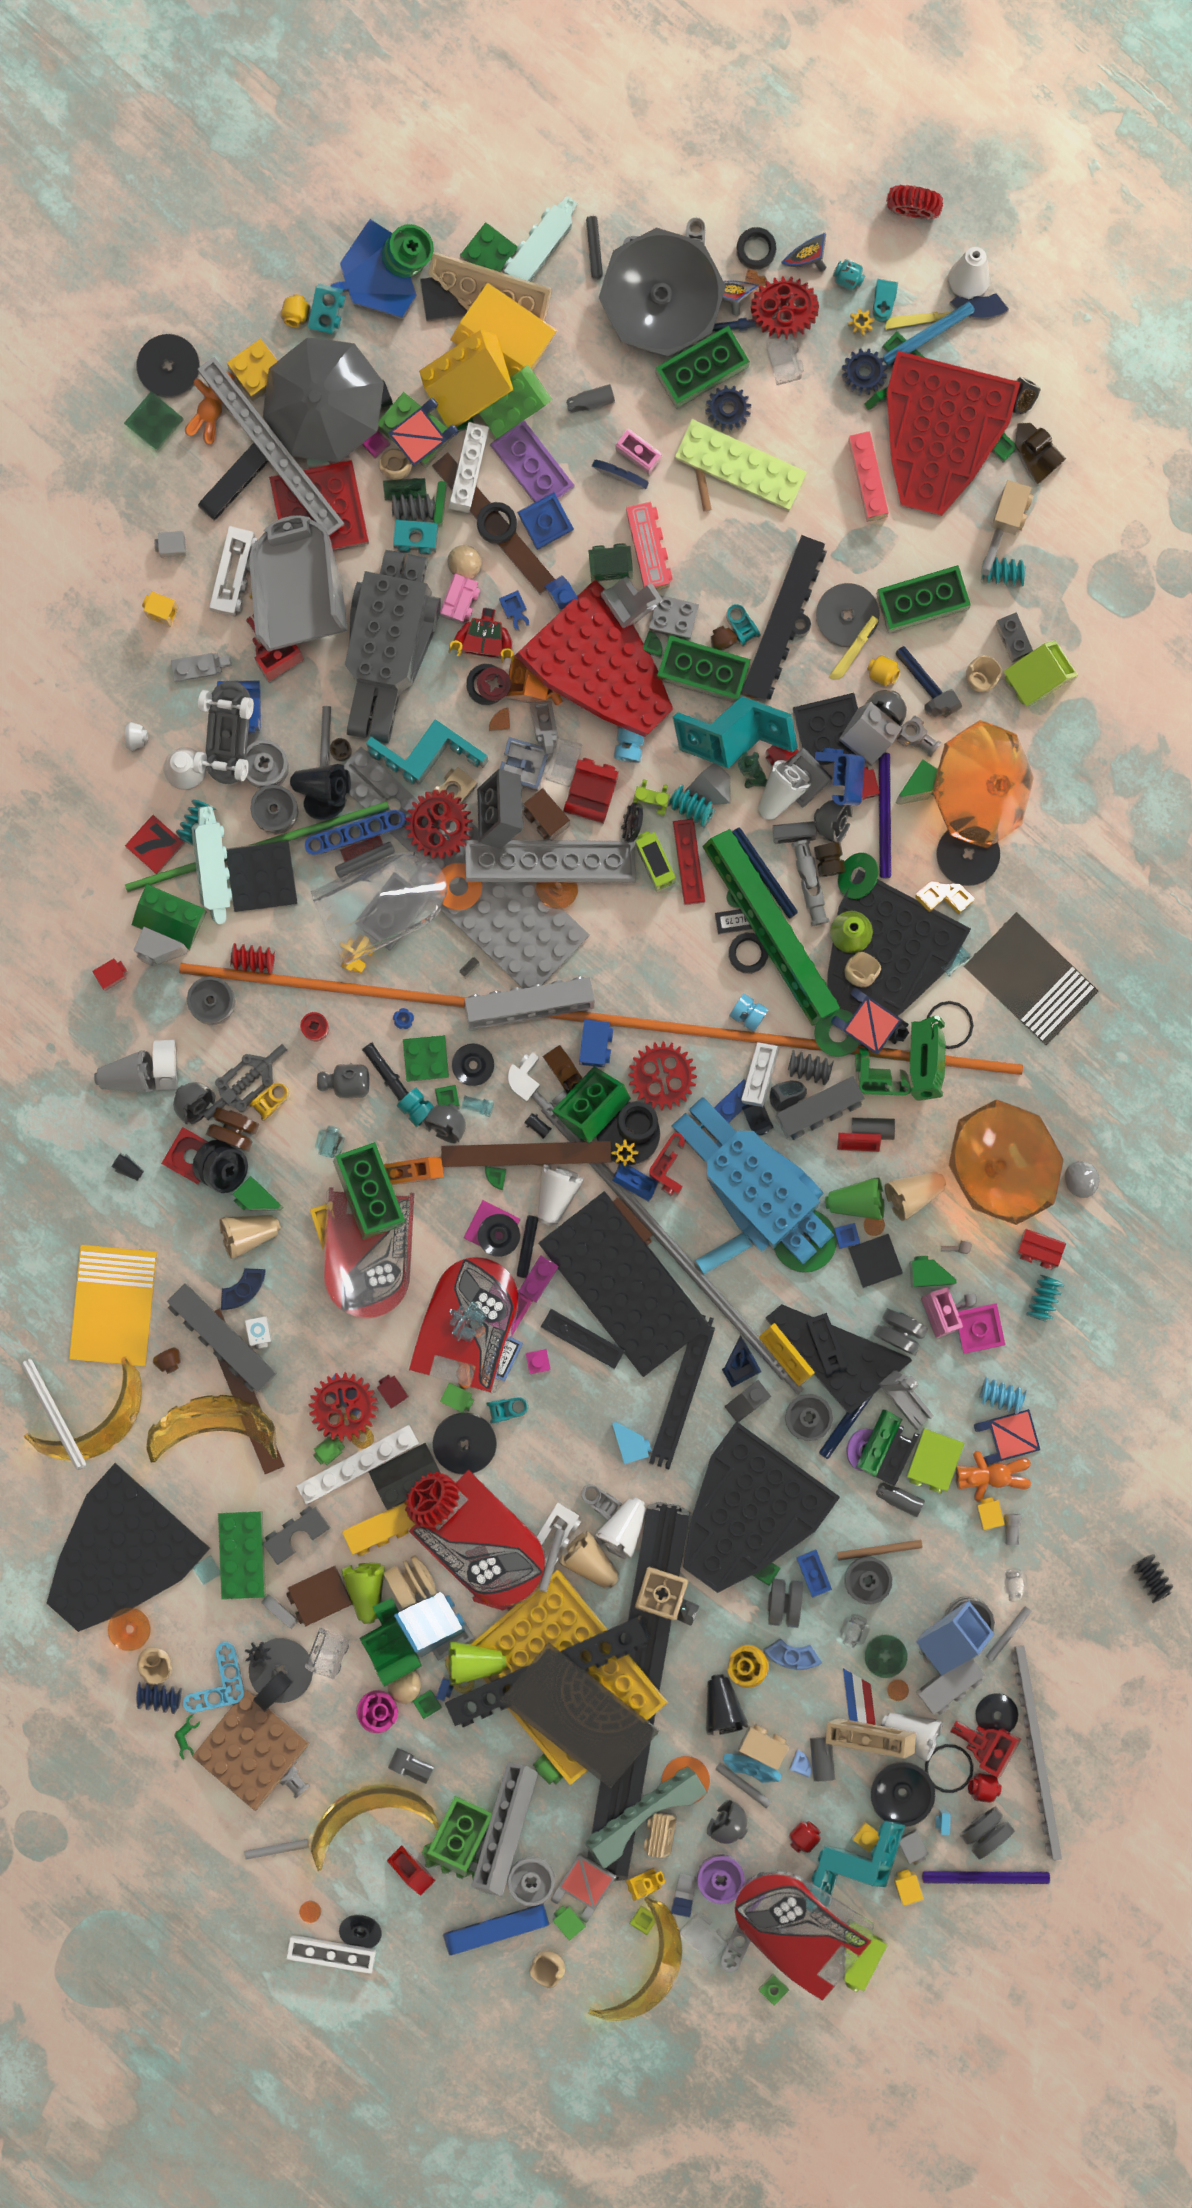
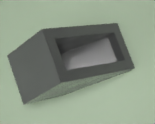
(747, 1401)

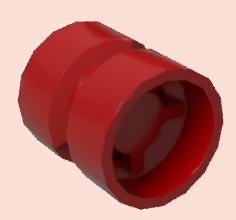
(314, 1026)

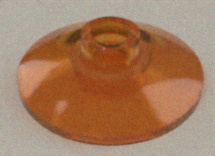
(557, 897)
(118, 1633)

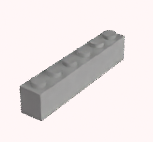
(529, 1003)
(504, 1829)

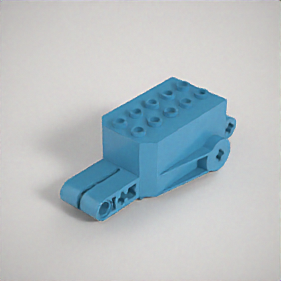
(756, 1184)

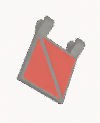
(586, 1883)

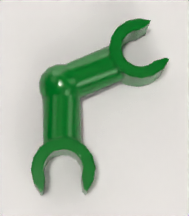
(180, 1736)

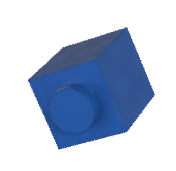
(560, 592)

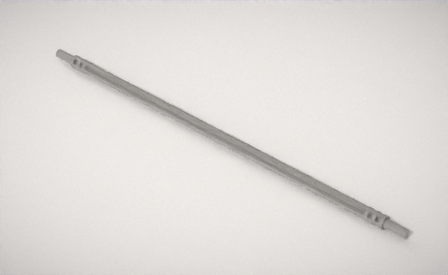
(674, 1250)

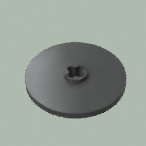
(845, 598)
(285, 1653)

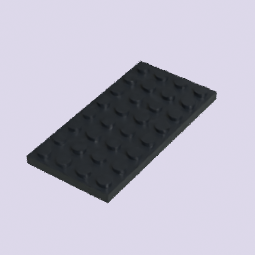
(623, 1284)

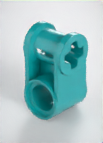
(884, 297)
(742, 625)
(505, 1409)

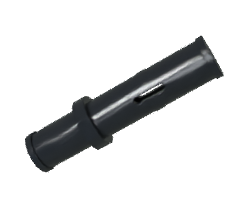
(390, 1078)

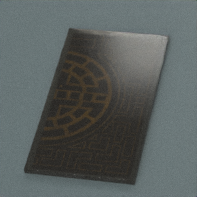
(579, 1715)

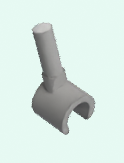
(965, 1247)
(970, 1300)

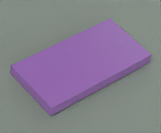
(531, 463)

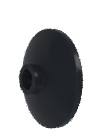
(321, 810)
(474, 1053)
(487, 1233)
(997, 1702)
(360, 1931)

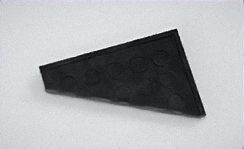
(865, 1360)

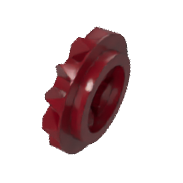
(489, 675)

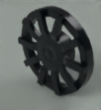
(632, 822)

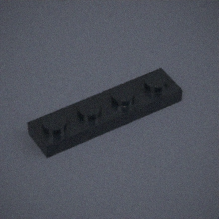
(582, 1338)

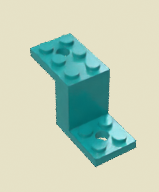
(735, 732)
(426, 752)
(865, 1870)

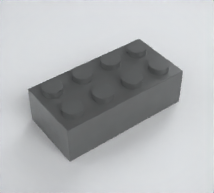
(819, 1107)

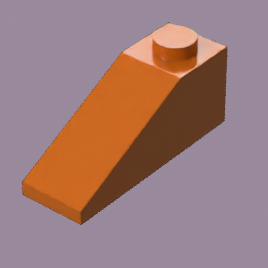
(415, 1170)

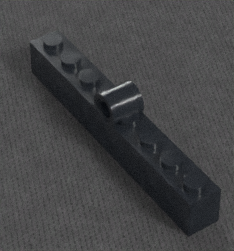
(783, 619)

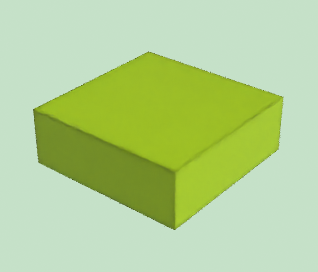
(643, 1920)

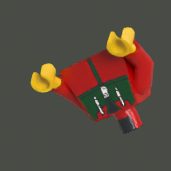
(484, 638)

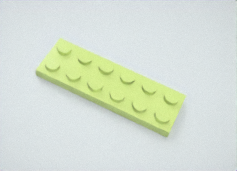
(740, 465)

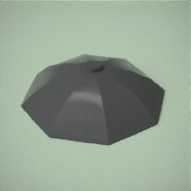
(662, 292)
(323, 399)

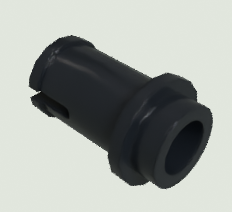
(537, 1125)

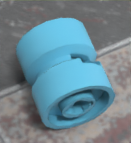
(631, 739)
(748, 1012)

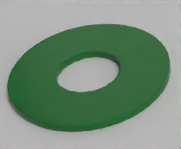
(871, 875)
(824, 1041)

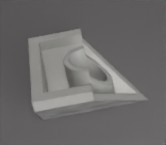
(713, 785)

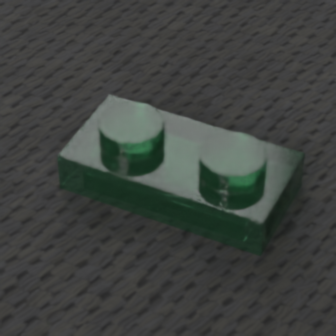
(405, 487)

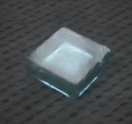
(207, 1570)

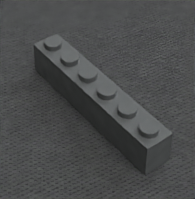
(221, 1337)

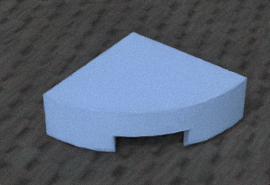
(801, 1764)

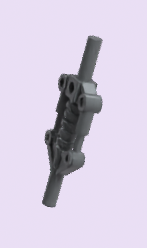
(262, 1067)

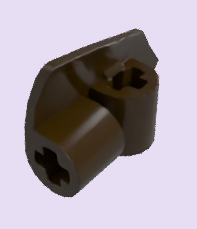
(1037, 451)

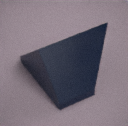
(740, 1364)

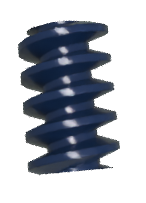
(158, 1698)

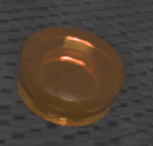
(874, 1227)
(897, 1690)
(310, 1911)

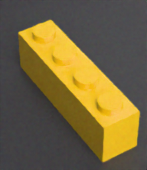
(378, 1530)

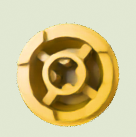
(748, 1666)

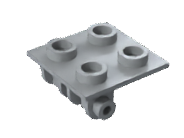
(674, 617)

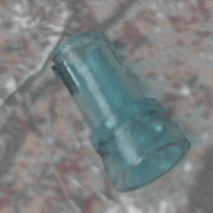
(959, 958)
(483, 1106)

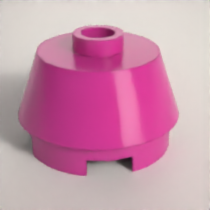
(376, 1711)

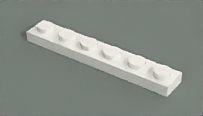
(357, 1464)

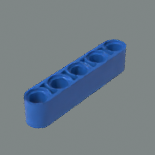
(345, 832)
(496, 1929)

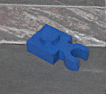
(513, 607)

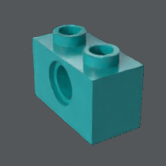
(405, 529)

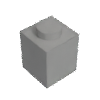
(170, 544)
(913, 1847)

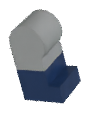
(684, 1895)

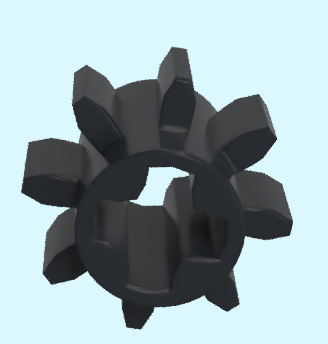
(900, 1032)
(263, 1651)

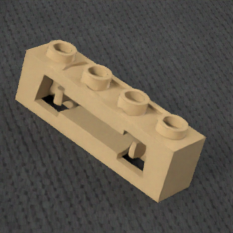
(870, 1738)

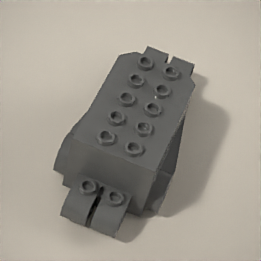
(389, 636)

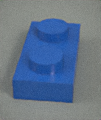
(731, 1105)
(635, 1181)
(814, 1573)

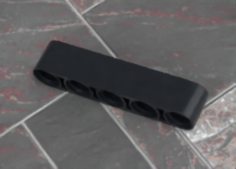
(233, 482)

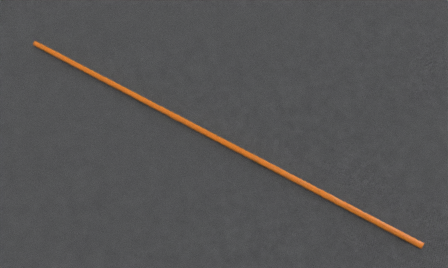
(579, 1016)

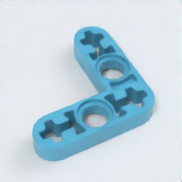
(223, 1691)

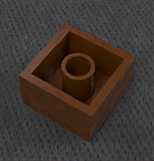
(546, 814)

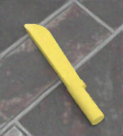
(910, 320)
(845, 662)

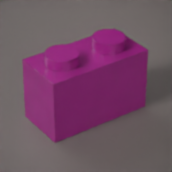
(538, 1279)

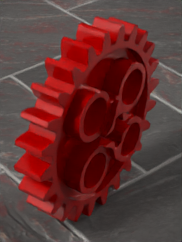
(784, 307)
(425, 835)
(681, 1071)
(324, 1411)

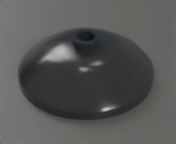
(906, 1808)

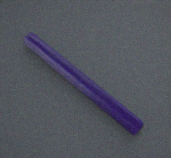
(884, 816)
(962, 1877)

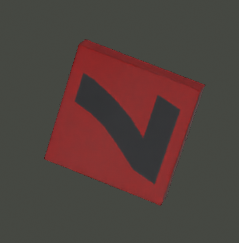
(154, 844)

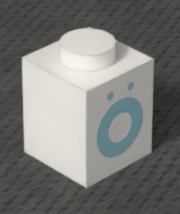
(258, 1332)

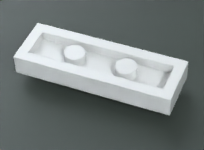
(760, 1074)

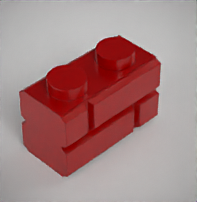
(1040, 1248)

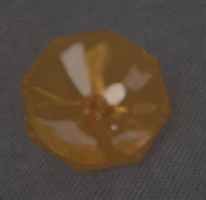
(983, 784)
(1006, 1162)

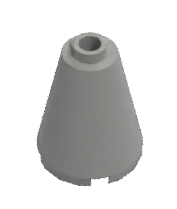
(127, 1074)

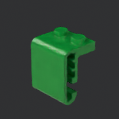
(879, 1081)
(390, 1652)

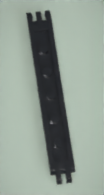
(682, 1396)

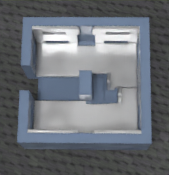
(526, 761)

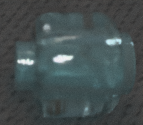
(329, 1141)

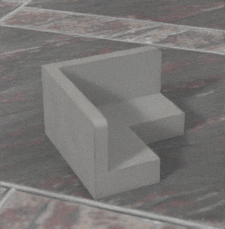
(629, 604)

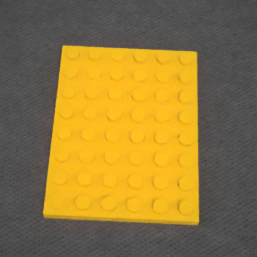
(563, 1621)

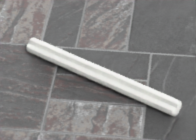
(53, 1414)

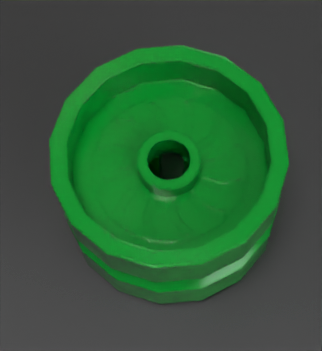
(407, 250)

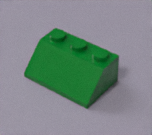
(919, 785)
(168, 915)
(592, 1104)

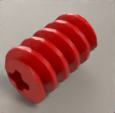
(252, 958)

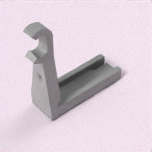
(901, 1392)

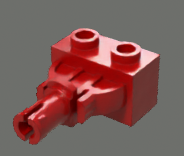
(276, 661)
(992, 1748)

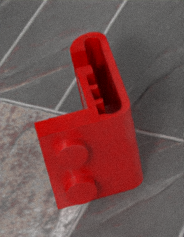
(591, 790)
(663, 1164)

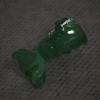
(751, 769)

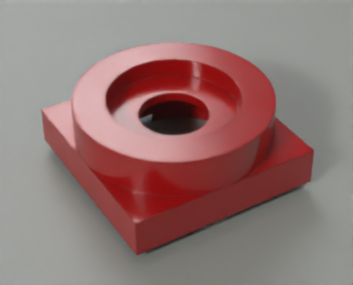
(175, 1157)

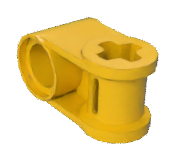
(269, 1101)

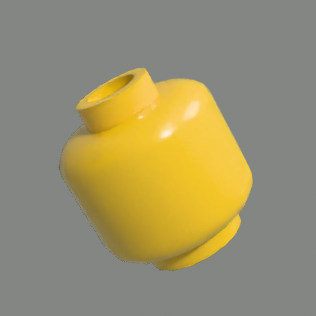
(295, 310)
(883, 670)

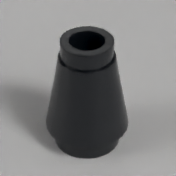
(126, 1166)

